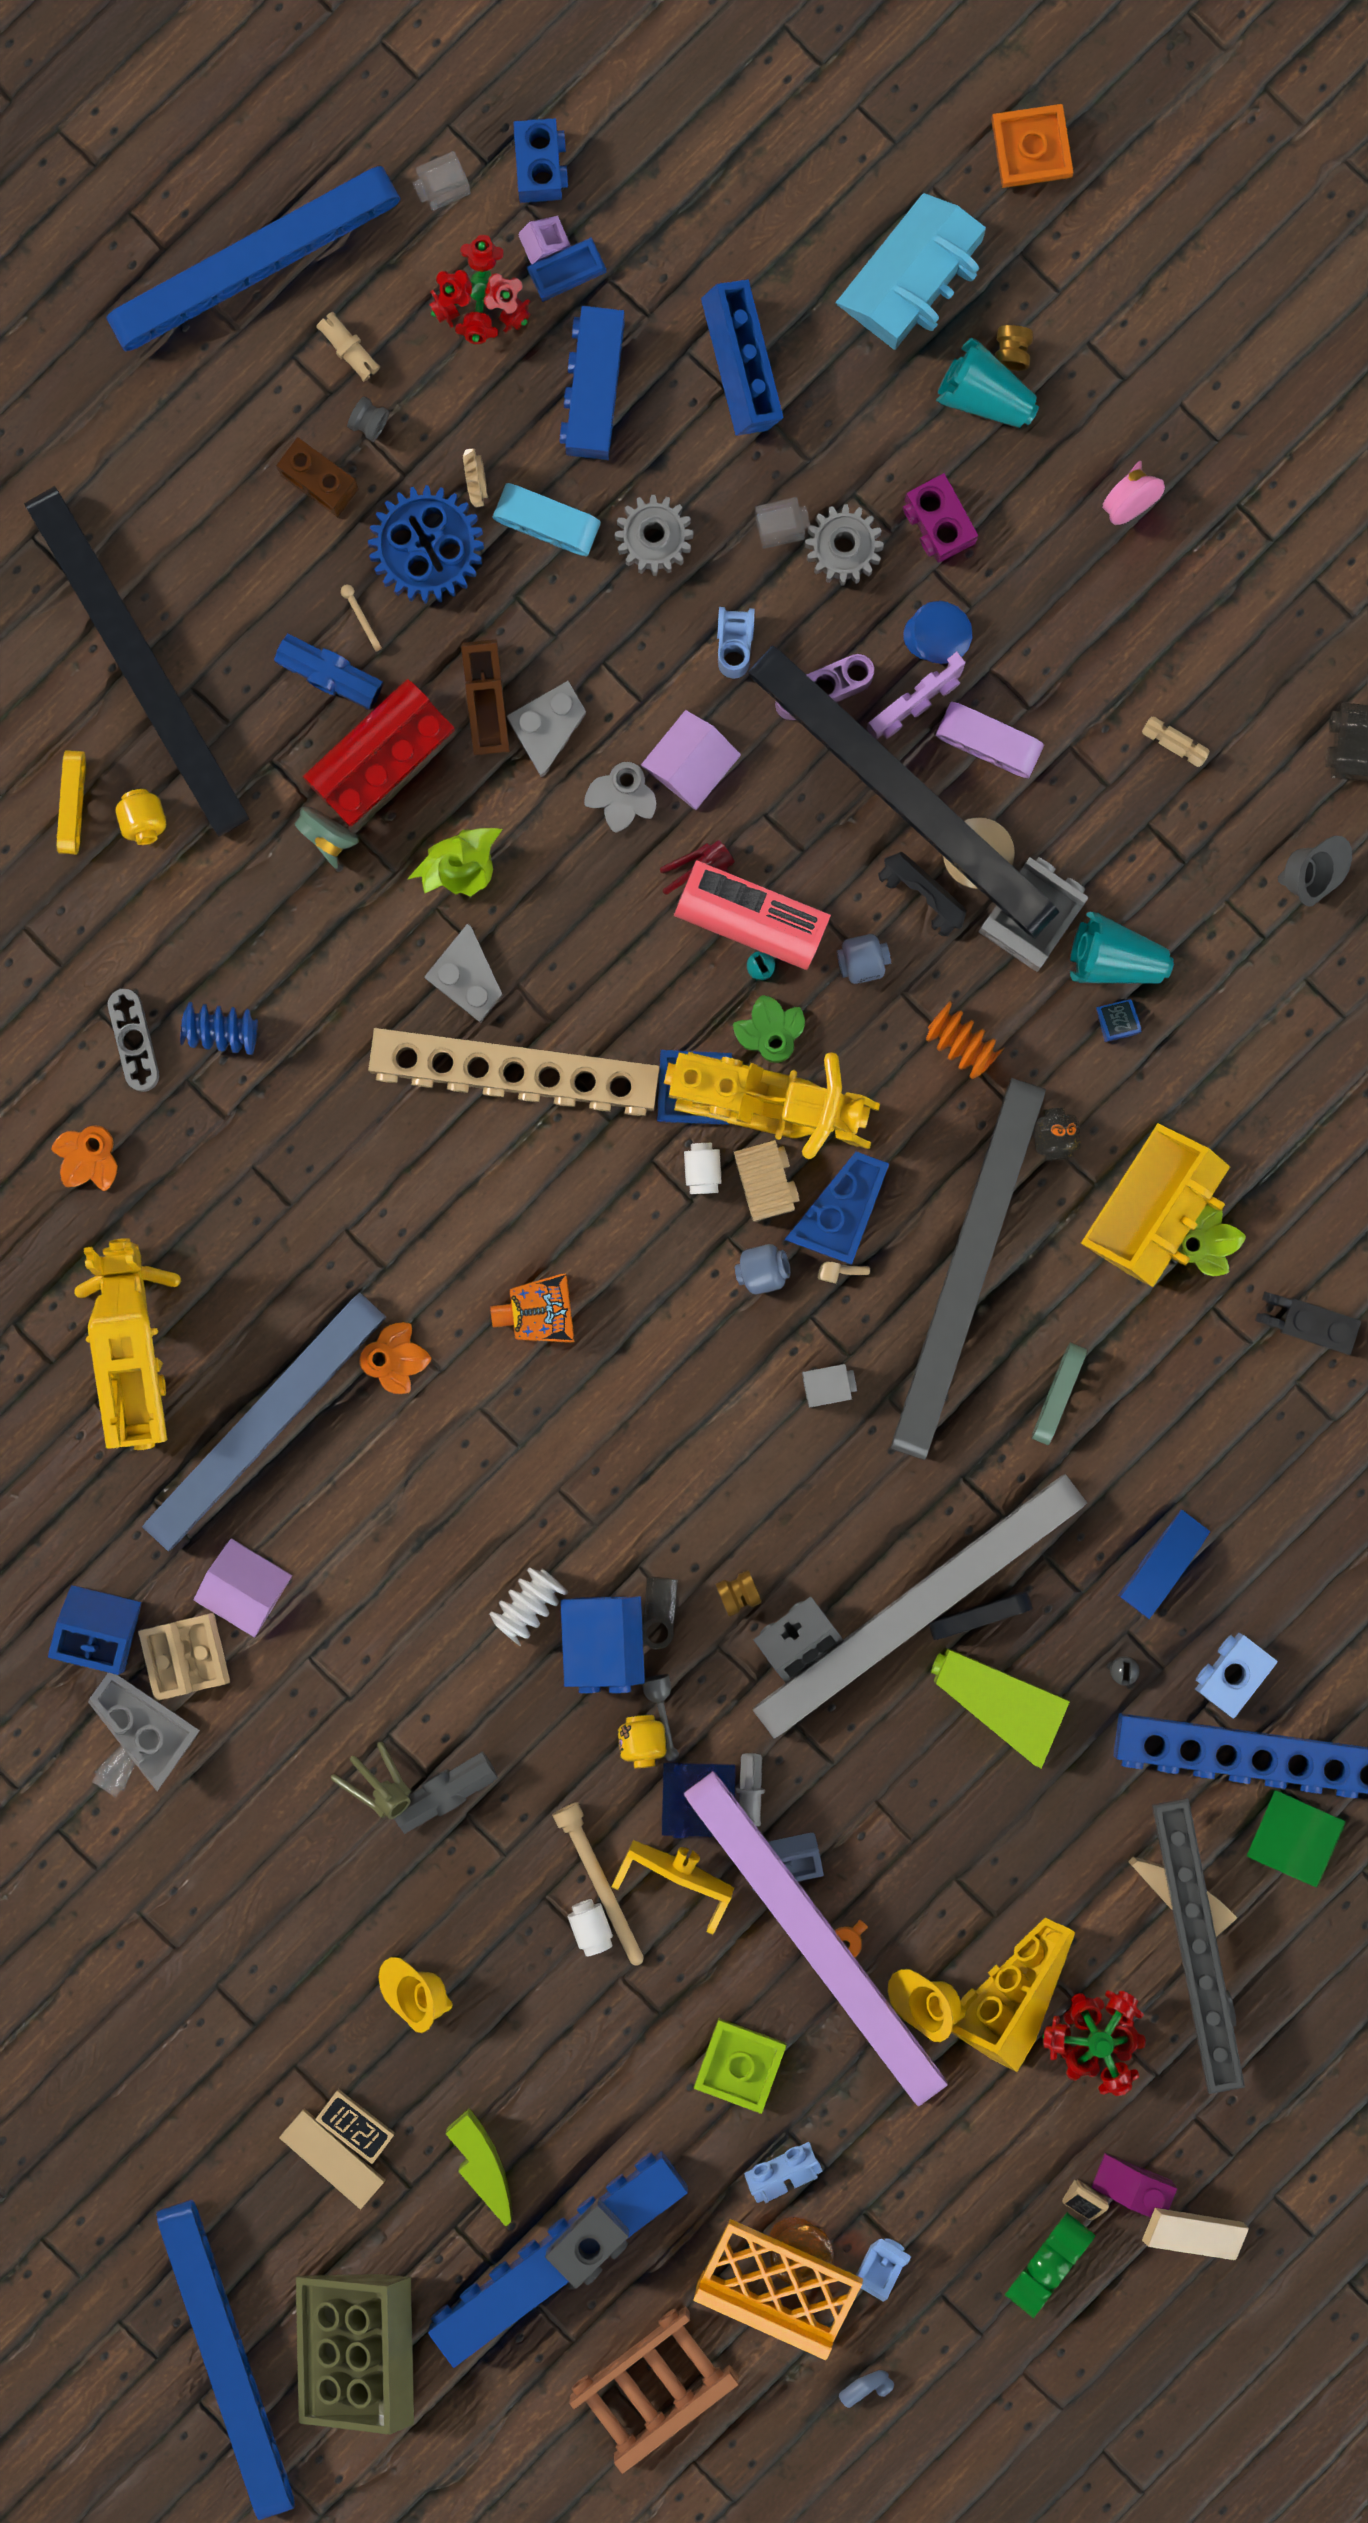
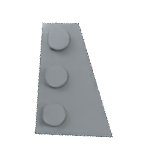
(143, 1727)

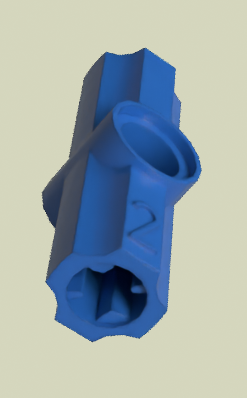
(328, 671)

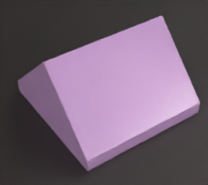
(691, 759)
(242, 1587)

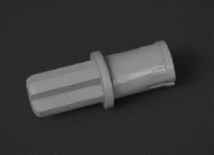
(750, 1786)

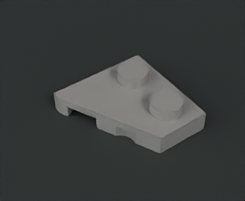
(547, 724)

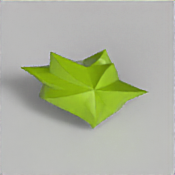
(459, 862)

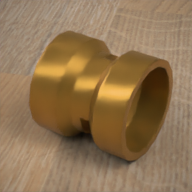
(1014, 346)
(738, 1593)

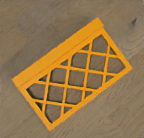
(769, 2315)

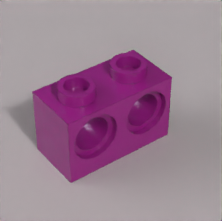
(948, 515)

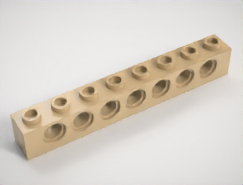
(389, 1044)

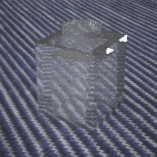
(441, 181)
(781, 522)

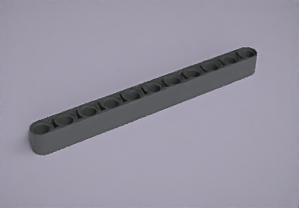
(968, 1269)

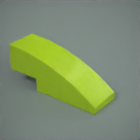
(482, 2164)

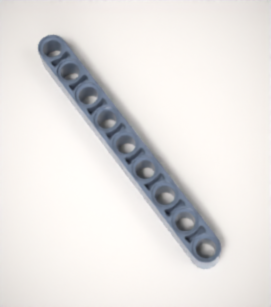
(264, 1422)

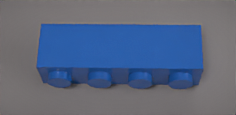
(742, 357)
(594, 382)

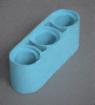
(546, 519)

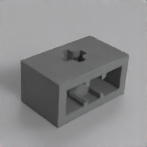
(815, 1639)

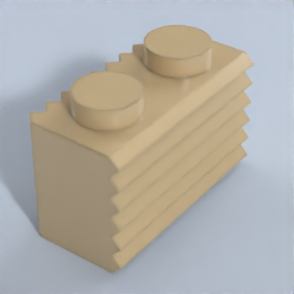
(765, 1180)

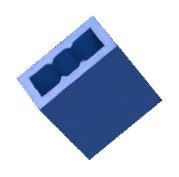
(602, 1643)

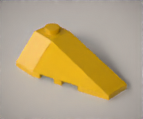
(1013, 2001)

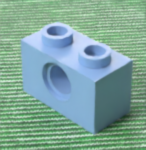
(1255, 1667)

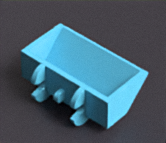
(914, 269)

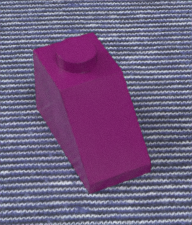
(1133, 2186)

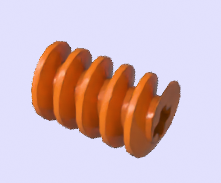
(962, 1041)

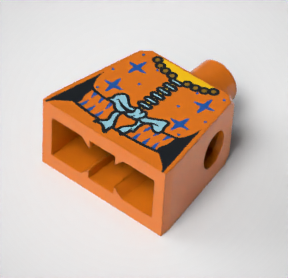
(538, 1311)

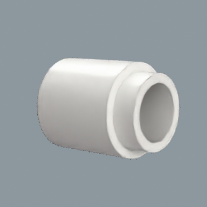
(702, 1168)
(590, 1927)

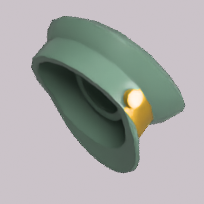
(325, 833)

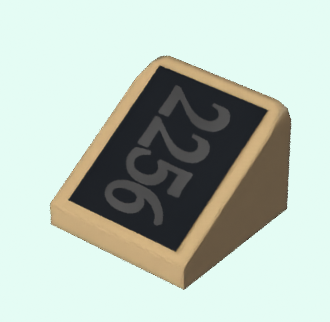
(1085, 2200)

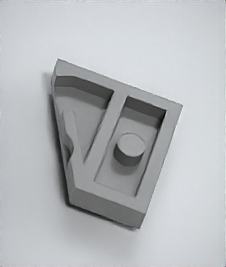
(466, 976)

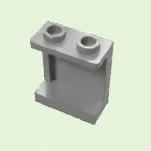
(1067, 898)

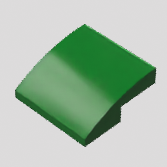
(1296, 1838)

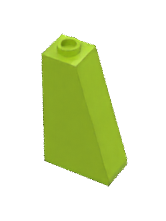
(1009, 1706)

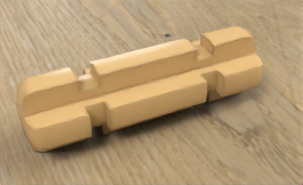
(1176, 741)

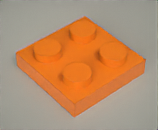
(1032, 145)

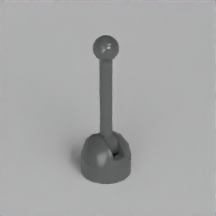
(657, 1690)

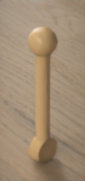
(347, 591)

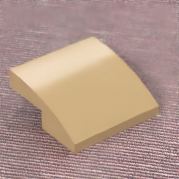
(184, 1656)

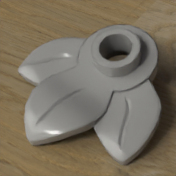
(621, 802)

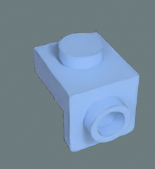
(882, 2267)

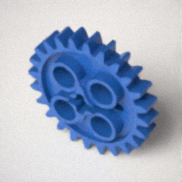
(398, 559)

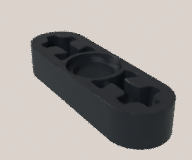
(980, 1615)

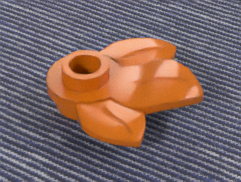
(82, 1161)
(399, 1355)

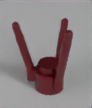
(713, 855)

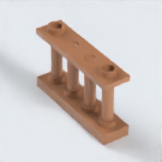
(658, 2425)

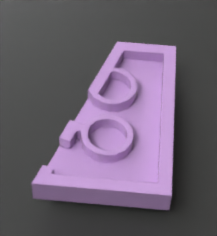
(888, 721)

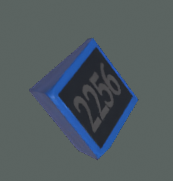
(1118, 1020)

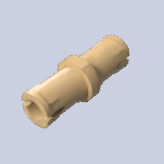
(348, 346)

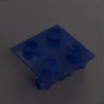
(677, 1814)

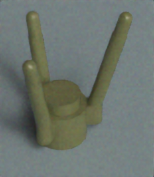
(390, 1798)

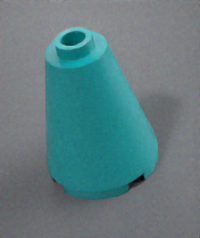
(986, 388)
(1116, 954)

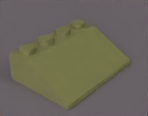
(355, 2352)

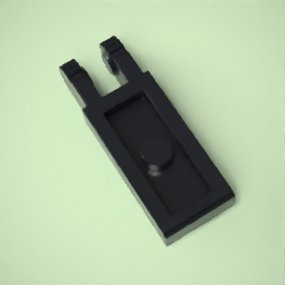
(1312, 1324)

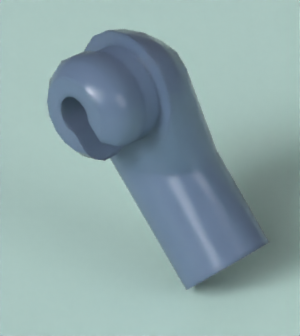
(864, 2385)

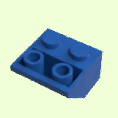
(95, 1630)

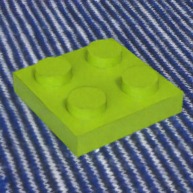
(740, 2065)

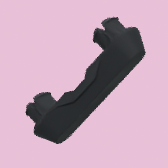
(950, 912)

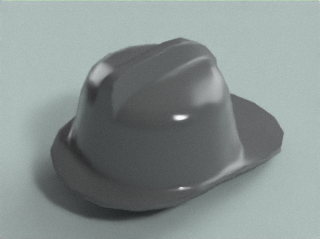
(1317, 870)

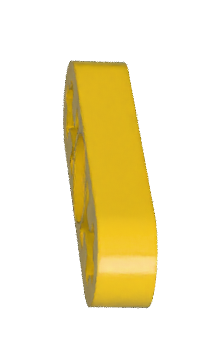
(71, 802)

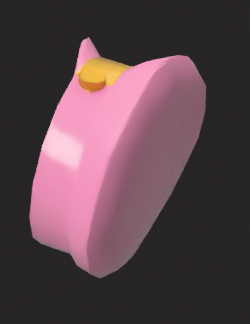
(1133, 495)

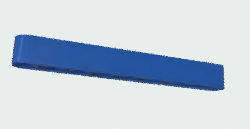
(253, 258)
(225, 2359)

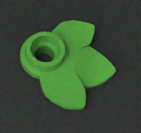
(768, 1024)

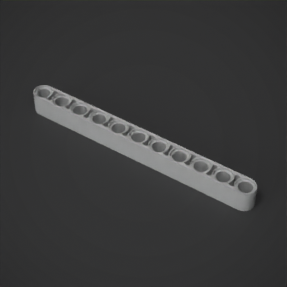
(920, 1605)

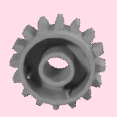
(648, 517)
(847, 526)

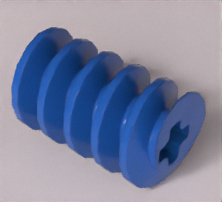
(219, 1029)

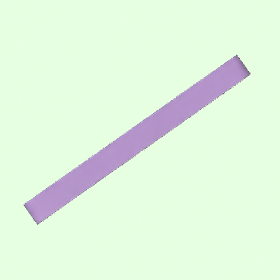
(815, 1938)

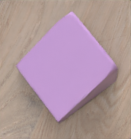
(543, 238)

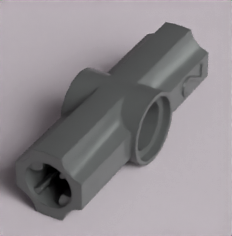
(446, 1791)

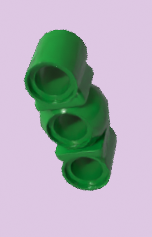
(1050, 2265)

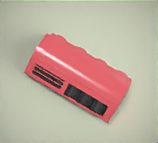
(751, 915)

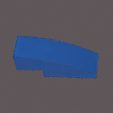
(1164, 1564)

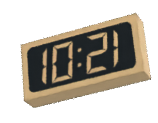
(355, 2126)

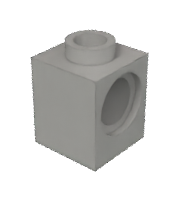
(828, 1385)

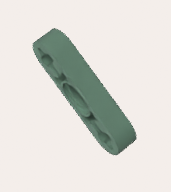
(1059, 1393)

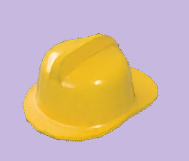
(413, 1994)
(925, 2004)

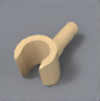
(830, 1271)

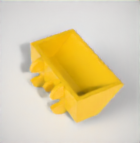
(1157, 1205)

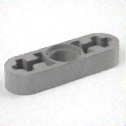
(135, 1012)

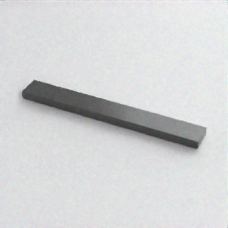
(1198, 1946)

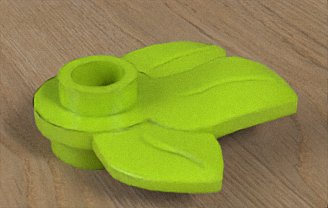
(1214, 1242)

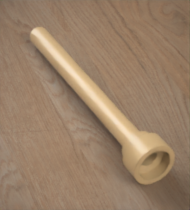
(570, 1820)

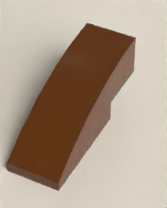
(485, 697)

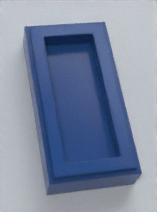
(566, 269)

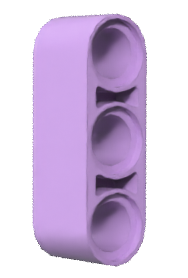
(838, 675)
(989, 740)

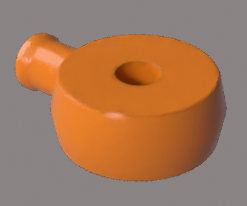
(853, 1936)

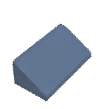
(799, 1855)

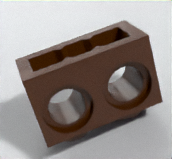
(317, 477)

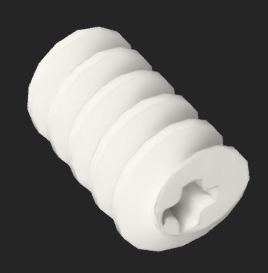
(528, 1604)

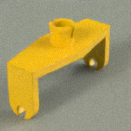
(680, 1871)

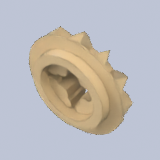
(475, 477)

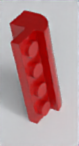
(379, 752)

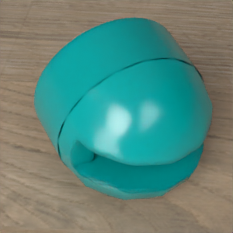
(754, 970)

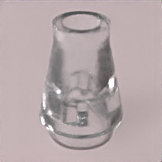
(114, 1772)

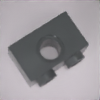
(595, 2223)

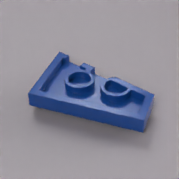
(842, 1211)

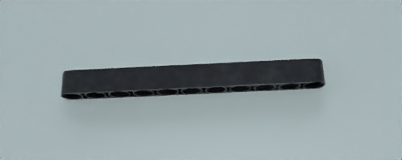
(136, 661)
(903, 792)

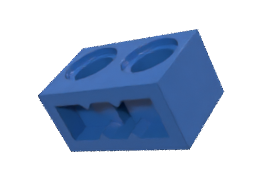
(533, 160)

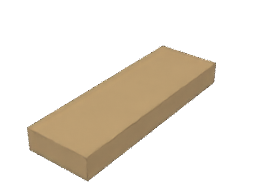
(332, 2159)
(1195, 2234)

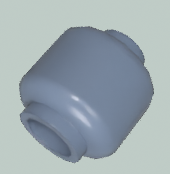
(863, 958)
(763, 1269)

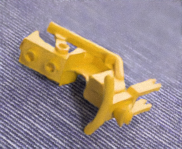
(769, 1099)
(124, 1346)

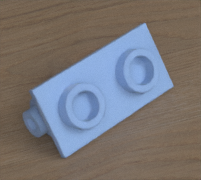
(768, 2178)

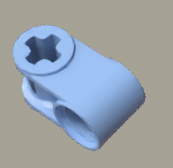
(735, 635)

